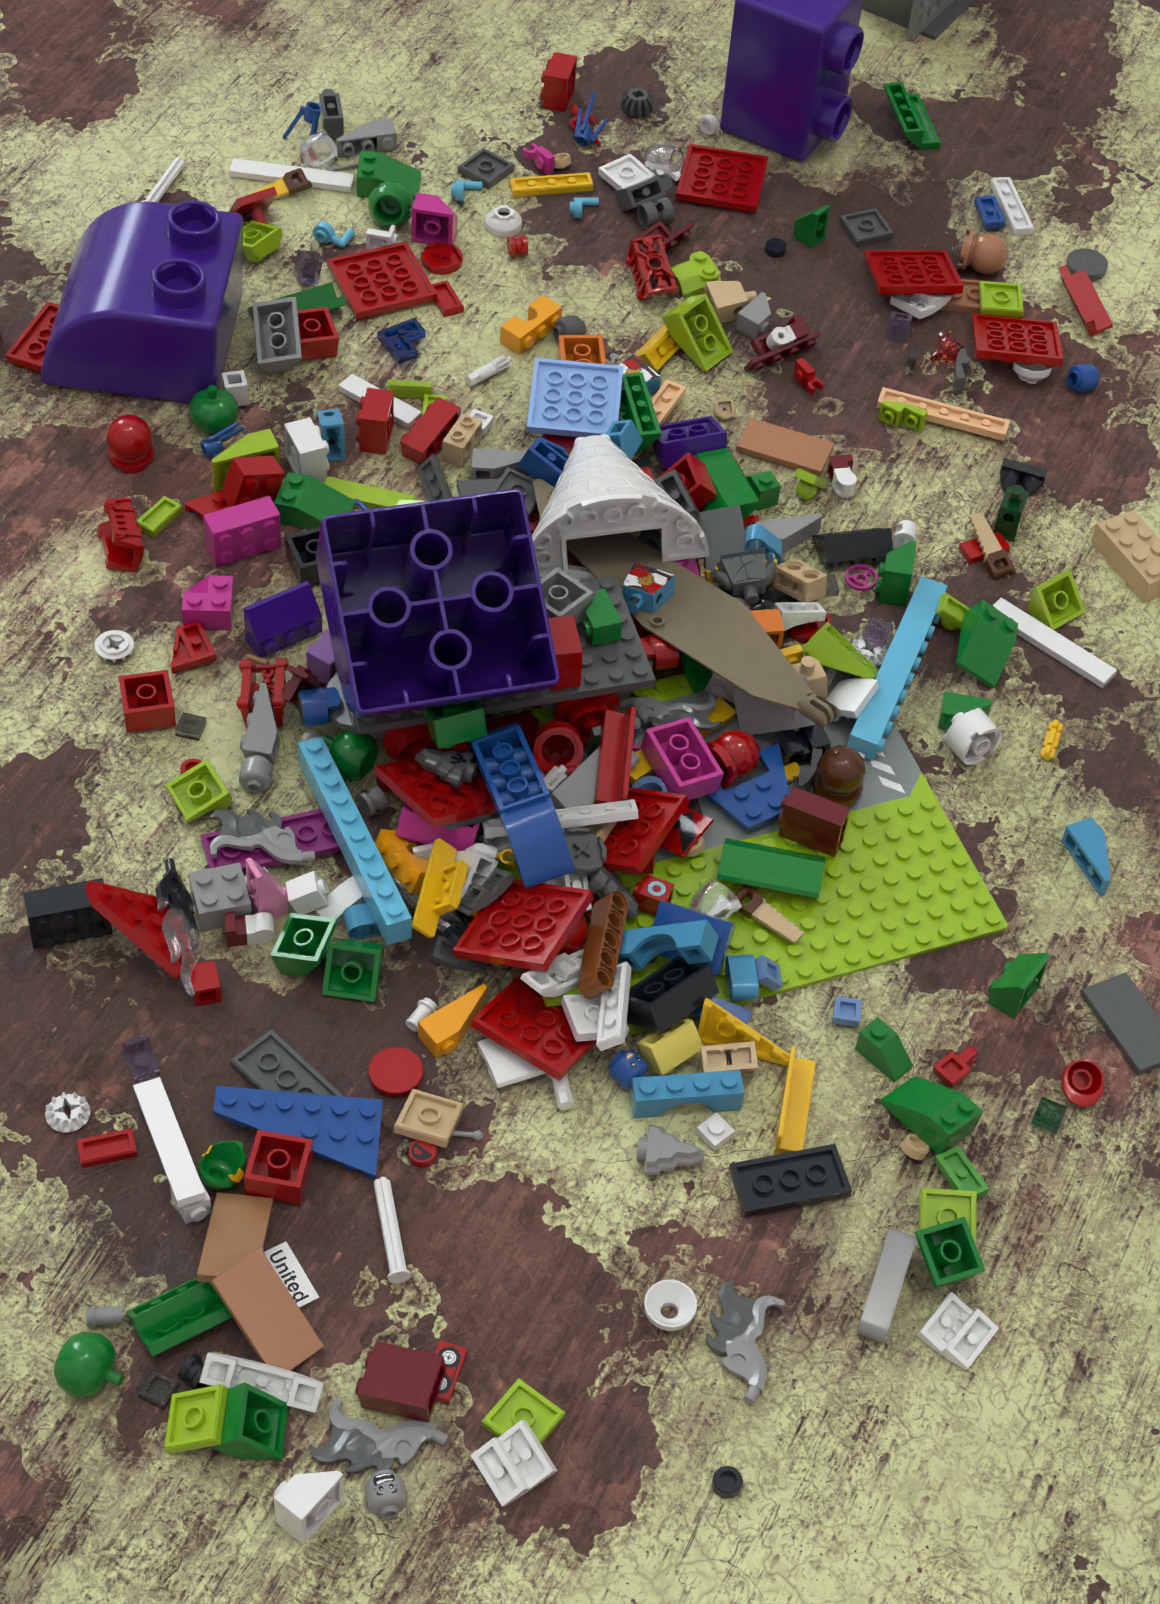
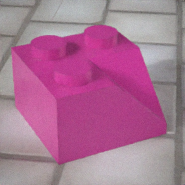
(432, 220)
(210, 603)

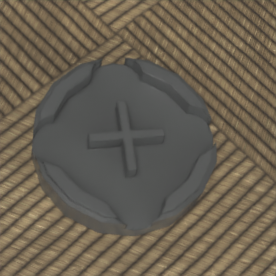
(1089, 260)
(586, 850)

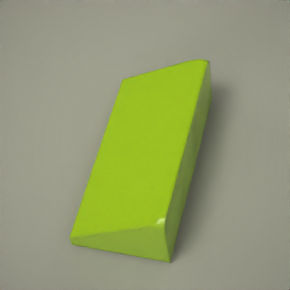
(409, 388)

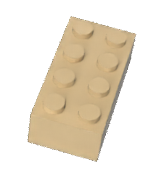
(1132, 552)

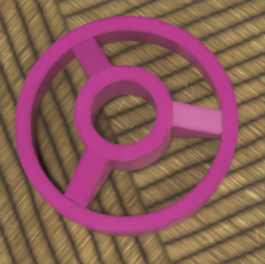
(860, 585)

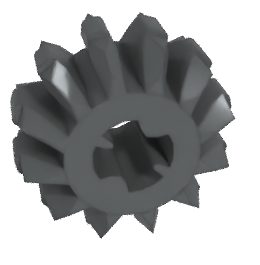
(637, 102)

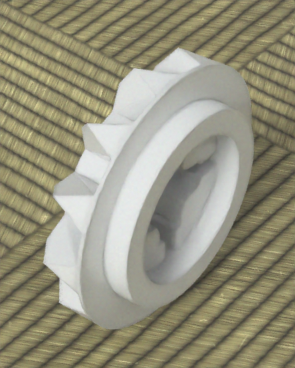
(118, 639)
(878, 654)
(79, 1112)

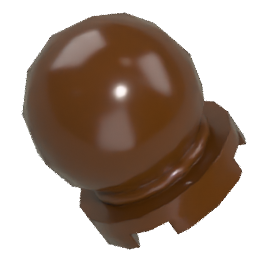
(840, 775)

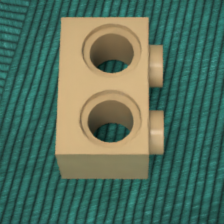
(461, 440)
(800, 581)
(729, 1057)

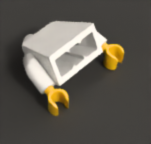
(481, 863)

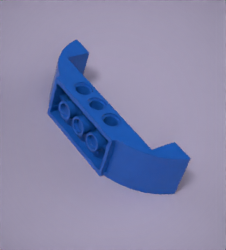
(522, 804)

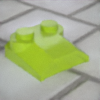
(260, 240)
(694, 273)
(199, 791)

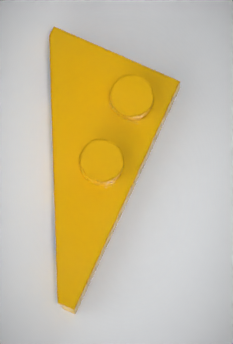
(721, 1027)

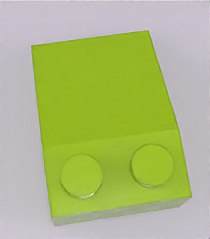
(698, 331)
(253, 444)
(838, 653)

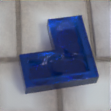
(398, 339)

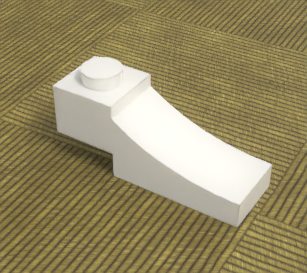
(800, 613)

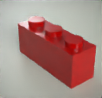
(429, 430)

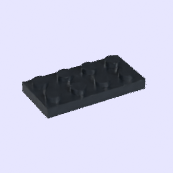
(789, 1180)

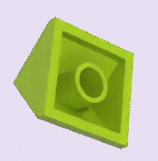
(1056, 601)

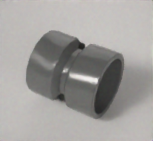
(652, 212)

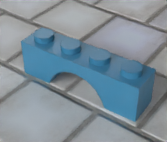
(625, 436)
(692, 939)
(656, 1094)

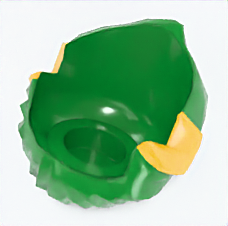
(222, 1165)

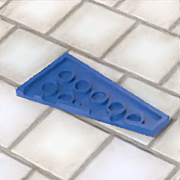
(340, 1126)

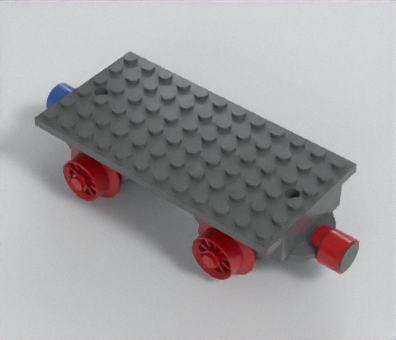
(606, 678)

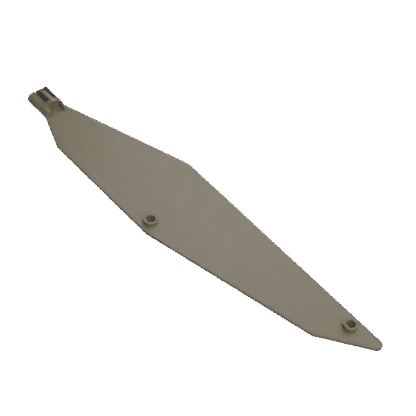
(702, 622)

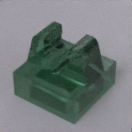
(1049, 1115)

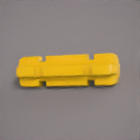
(1051, 740)

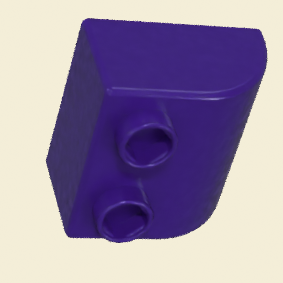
(791, 72)
(149, 302)
(435, 603)

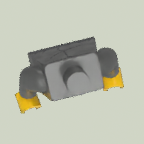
(744, 574)

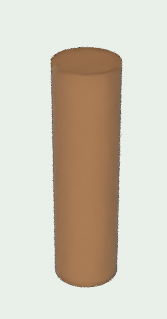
(257, 659)

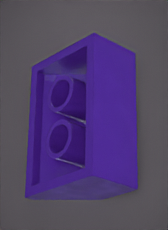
(686, 437)
(282, 620)

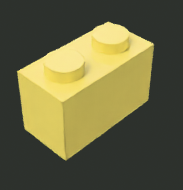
(670, 1048)

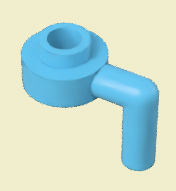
(459, 187)
(576, 206)
(325, 234)

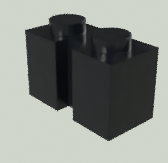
(798, 745)

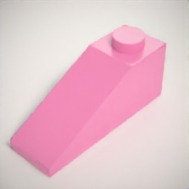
(265, 891)

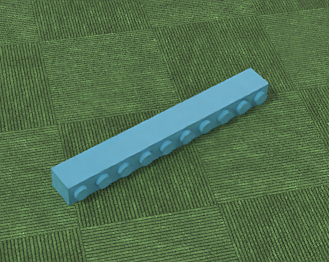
(897, 669)
(355, 841)

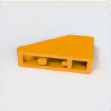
(447, 1026)

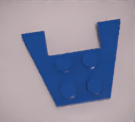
(758, 799)

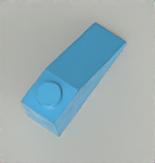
(1088, 848)

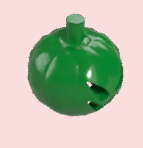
(390, 204)
(213, 410)
(352, 754)
(86, 1365)

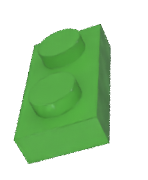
(960, 1171)

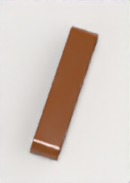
(603, 945)

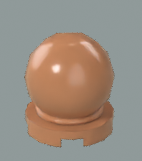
(983, 253)

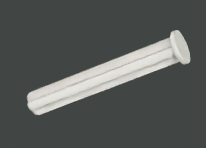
(165, 180)
(390, 1231)

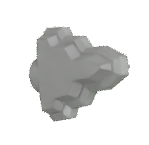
(665, 1152)

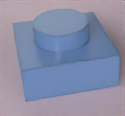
(768, 973)
(847, 1011)

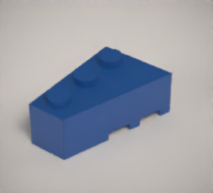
(544, 460)

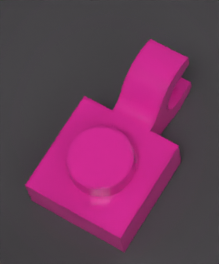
(543, 158)

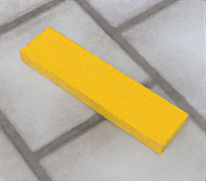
(551, 184)

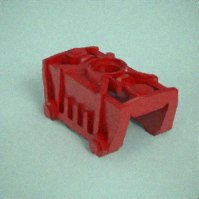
(642, 270)
(121, 536)
(249, 686)

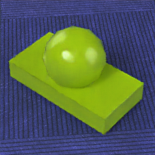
(807, 486)
(951, 612)

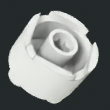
(972, 736)

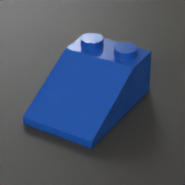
(671, 913)

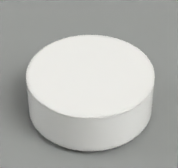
(709, 124)

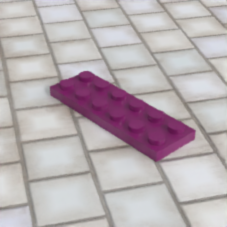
(310, 833)

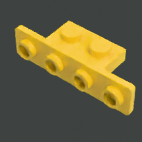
(440, 888)

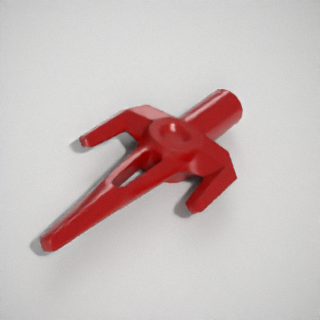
(574, 110)

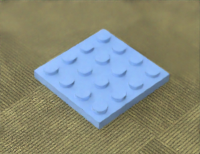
(574, 397)

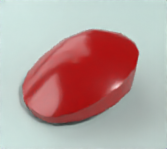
(1082, 1083)

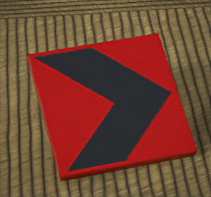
(686, 832)

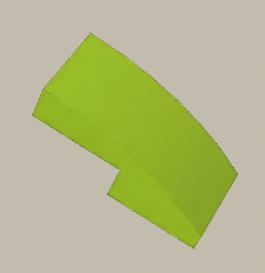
(900, 413)

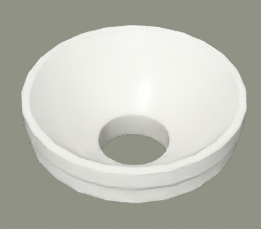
(503, 225)
(1031, 373)
(672, 1294)

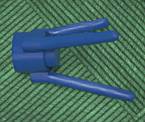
(311, 115)
(583, 133)
(212, 445)

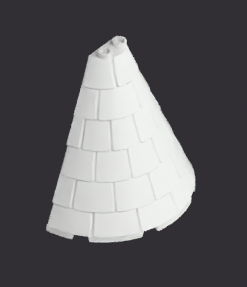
(610, 495)

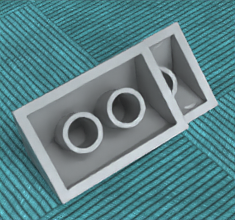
(580, 785)

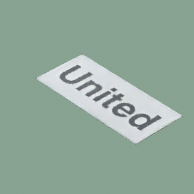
(291, 1274)

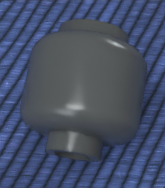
(569, 326)

